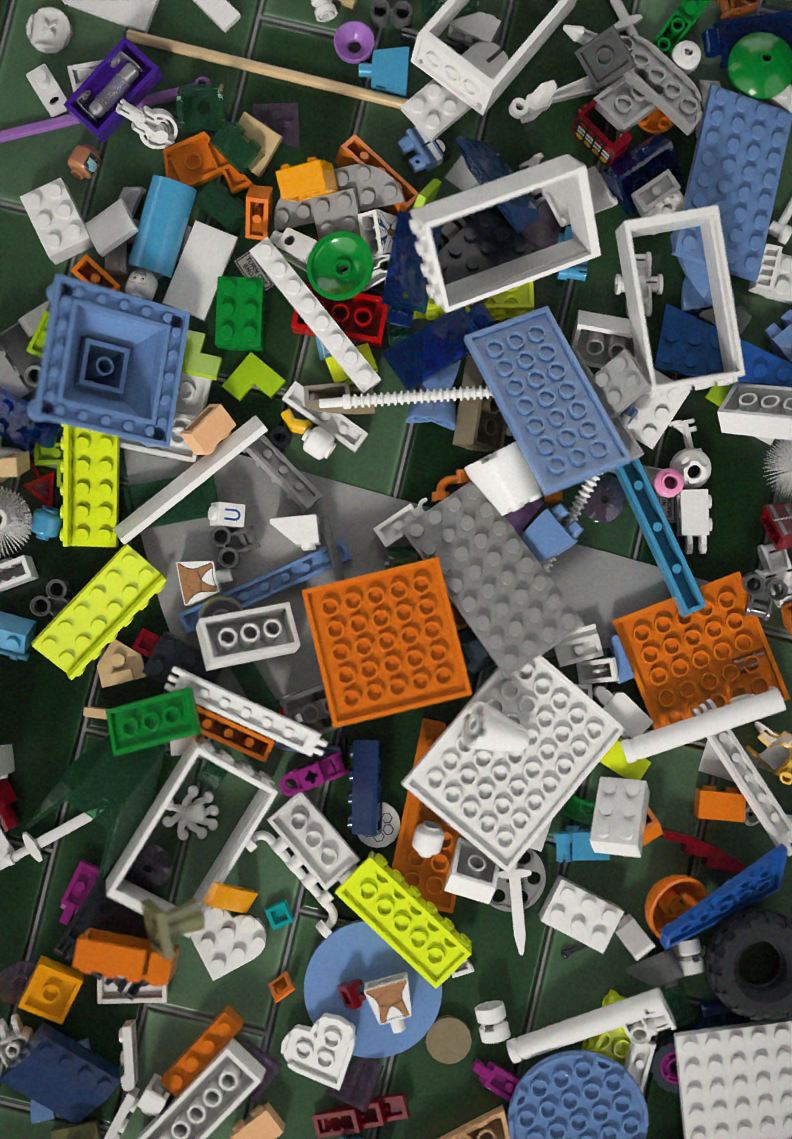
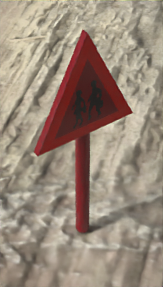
(43, 486)

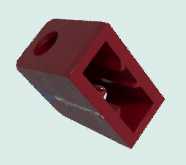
(778, 524)

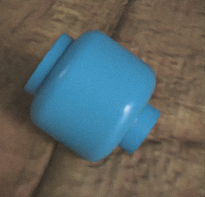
(46, 522)

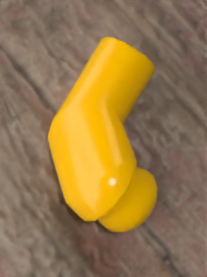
(296, 425)

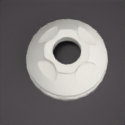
(685, 459)

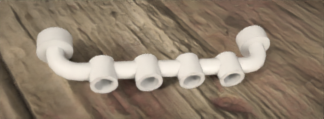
(307, 879)

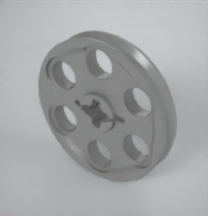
(533, 890)

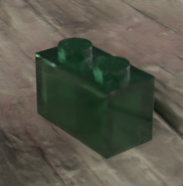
(237, 147)
(221, 207)

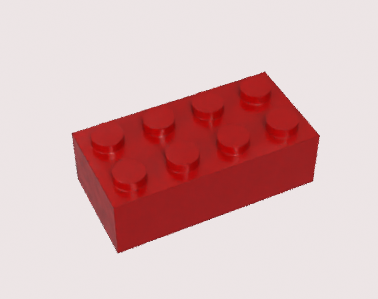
(359, 317)

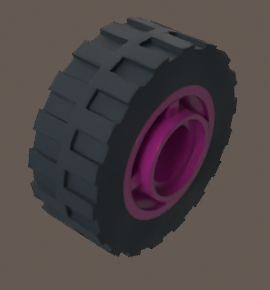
(660, 1065)

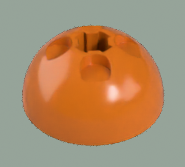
(671, 899)

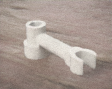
(781, 229)

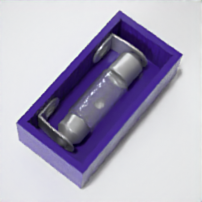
(121, 75)

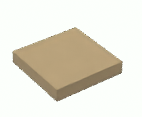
(264, 136)

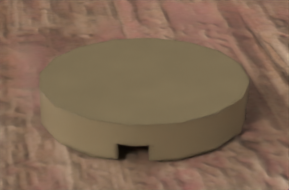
(448, 1039)

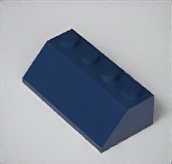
(367, 787)

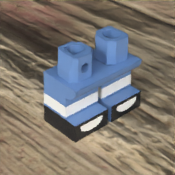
(427, 153)

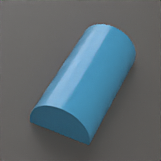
(162, 226)

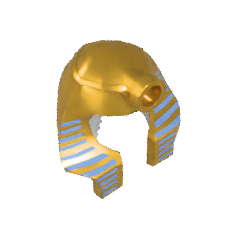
(777, 756)

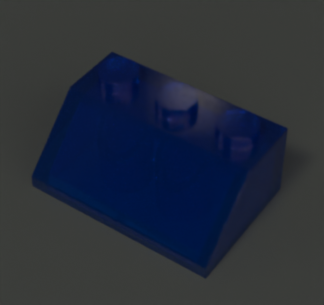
(639, 168)

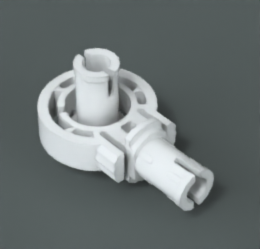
(149, 124)

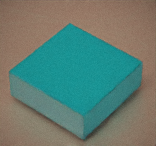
(279, 914)

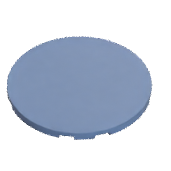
(363, 954)
(577, 1098)

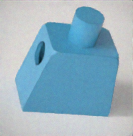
(388, 71)

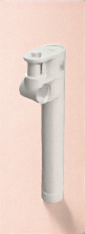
(739, 712)
(639, 1015)

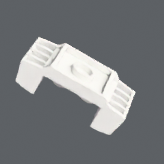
(774, 275)

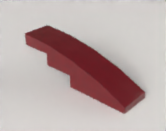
(711, 856)
(350, 1120)

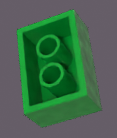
(240, 313)

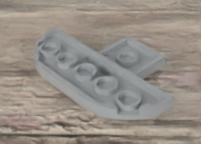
(649, 86)
(359, 190)
(617, 388)

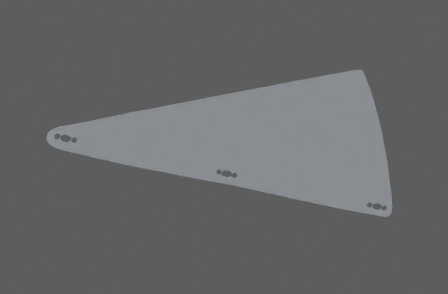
(592, 581)

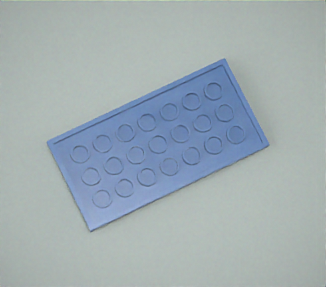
(738, 170)
(547, 400)

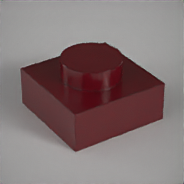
(146, 642)

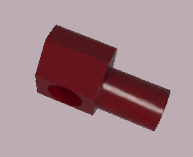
(7, 816)

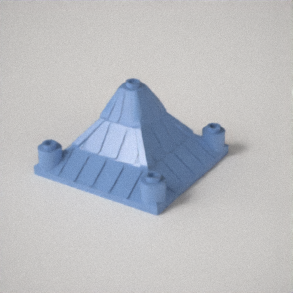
(110, 363)

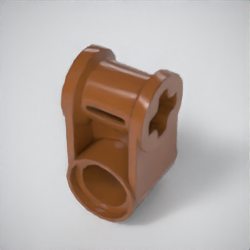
(736, 8)

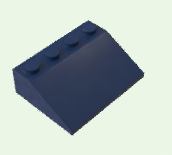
(487, 167)
(61, 1074)

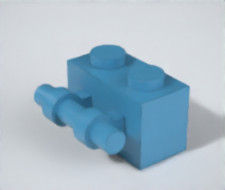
(16, 636)

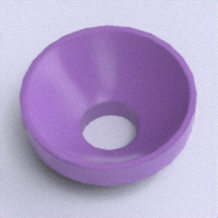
(354, 32)

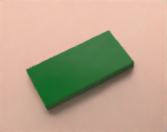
(153, 721)

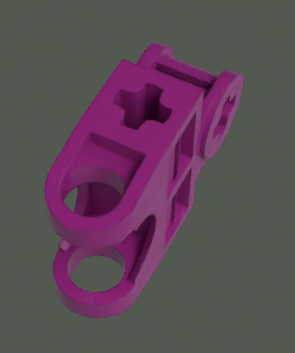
(324, 772)

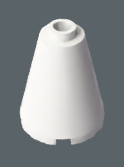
(492, 730)

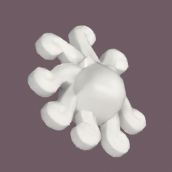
(191, 813)

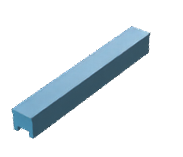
(660, 538)

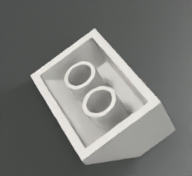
(601, 337)

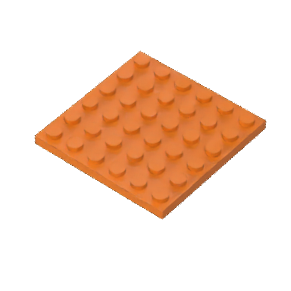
(386, 642)
(691, 657)

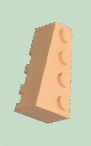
(487, 1126)

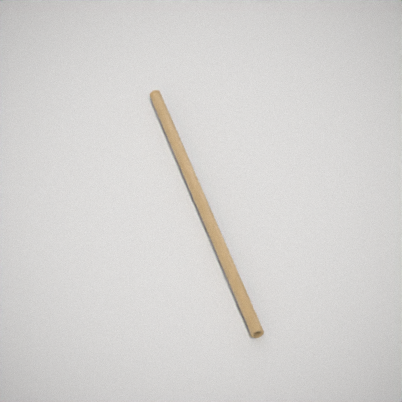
(266, 69)

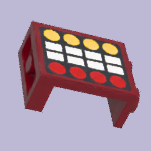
(595, 140)

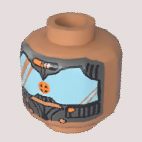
(84, 161)

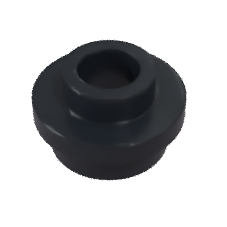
(280, 430)

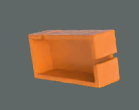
(123, 956)

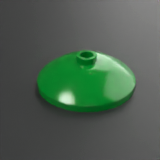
(758, 77)
(330, 258)

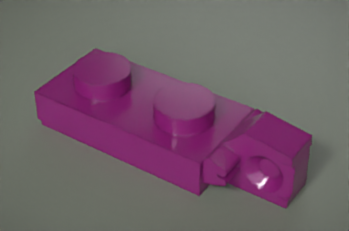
(78, 889)
(496, 1078)

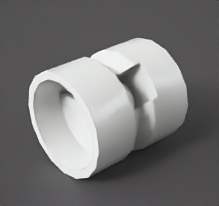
(688, 956)
(491, 1017)

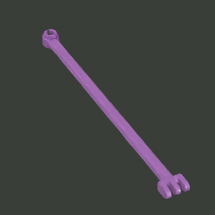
(69, 120)

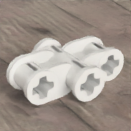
(647, 282)
(777, 566)

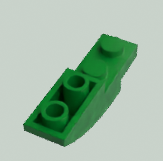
(679, 25)

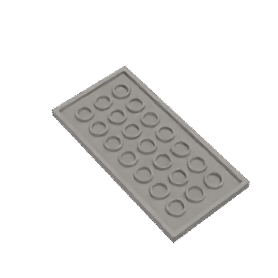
(493, 579)

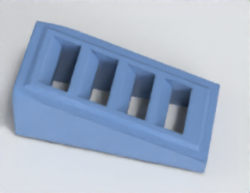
(623, 666)

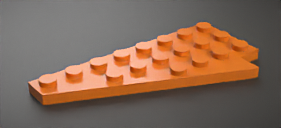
(425, 873)

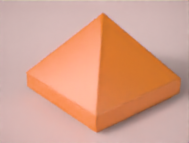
(281, 987)

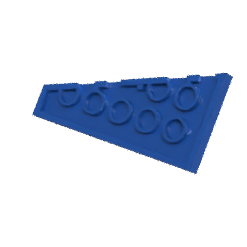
(693, 349)
(736, 894)

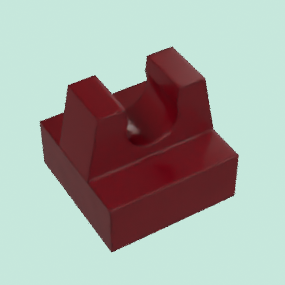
(349, 994)

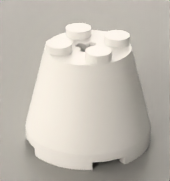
(505, 479)

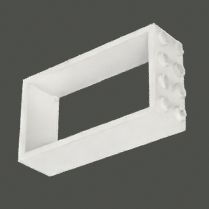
(463, 77)
(524, 269)
(721, 292)
(131, 894)

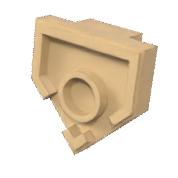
(120, 664)

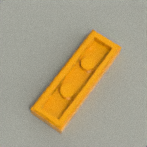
(229, 897)

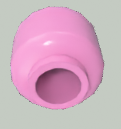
(667, 483)

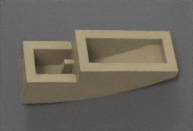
(335, 390)

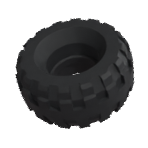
(759, 998)

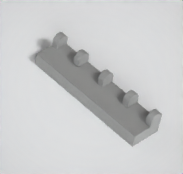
(283, 473)

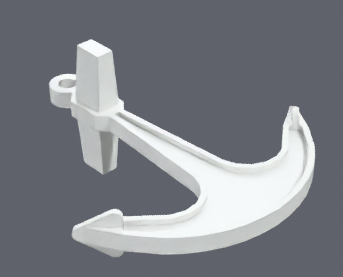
(548, 93)

